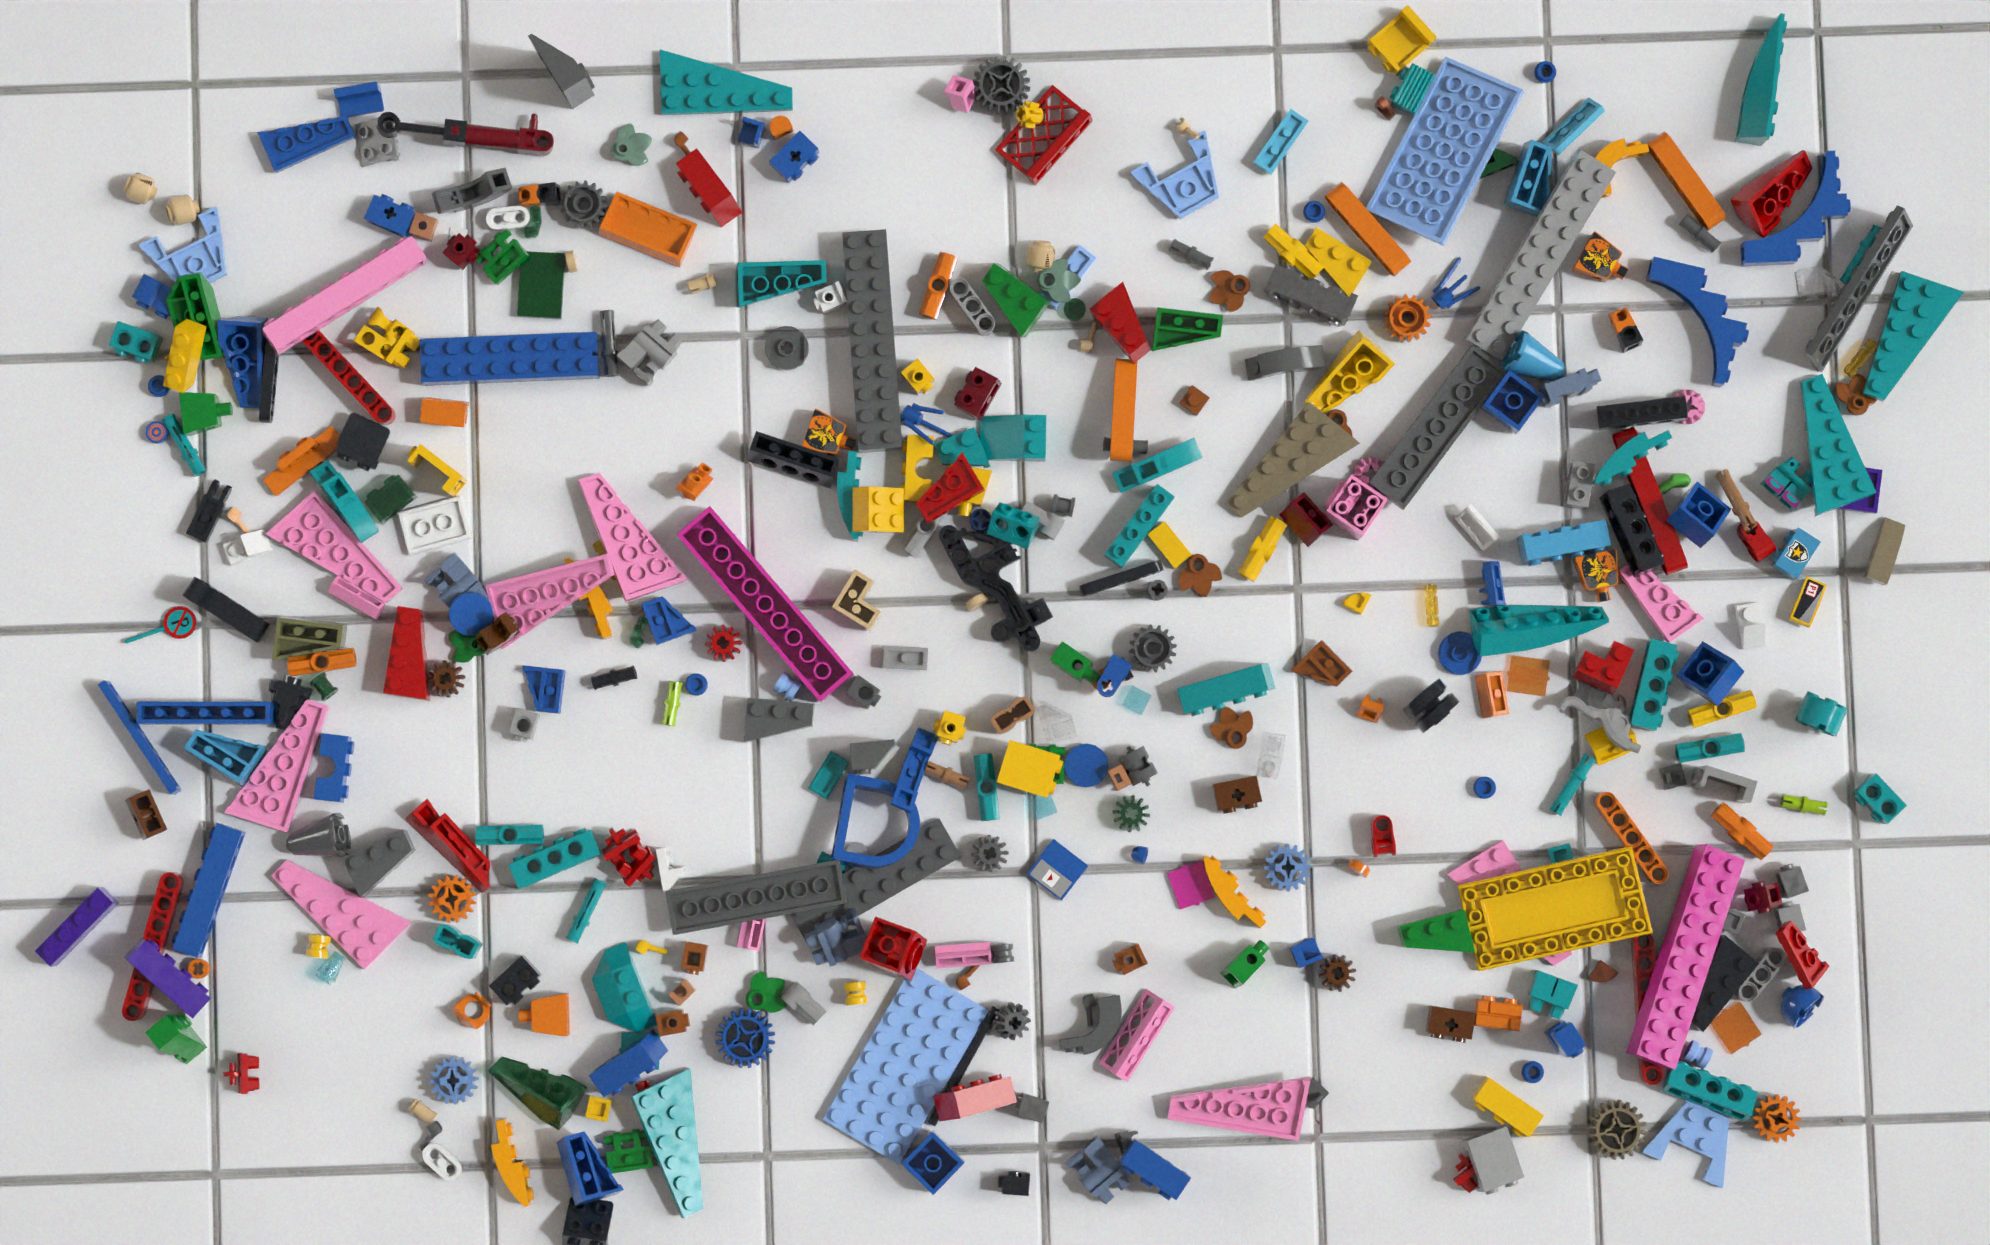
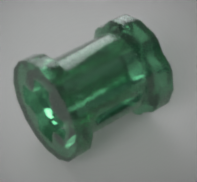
(323, 686)

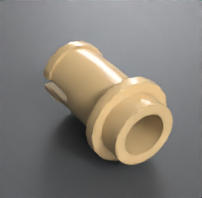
(702, 283)
(422, 1111)

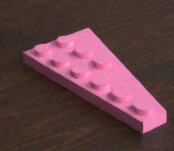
(325, 539)
(634, 553)
(544, 593)
(1260, 1109)

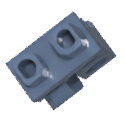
(1569, 386)
(462, 576)
(836, 944)
(1103, 1174)

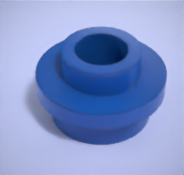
(1548, 66)
(1539, 1072)

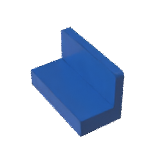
(359, 99)

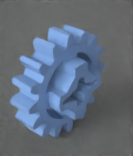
(1278, 867)
(463, 1079)

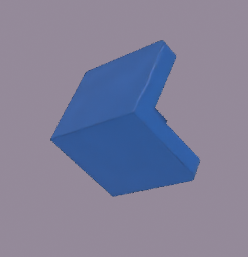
(751, 132)
(1306, 952)

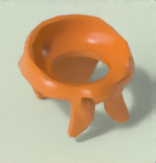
(459, 1011)

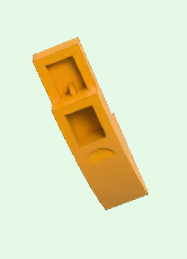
(598, 606)
(1224, 886)
(512, 1172)

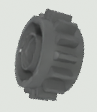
(575, 196)
(1152, 636)

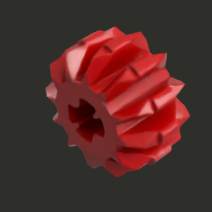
(727, 635)

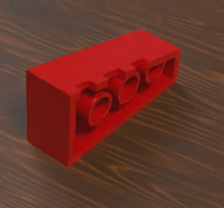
(407, 657)

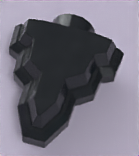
(287, 698)

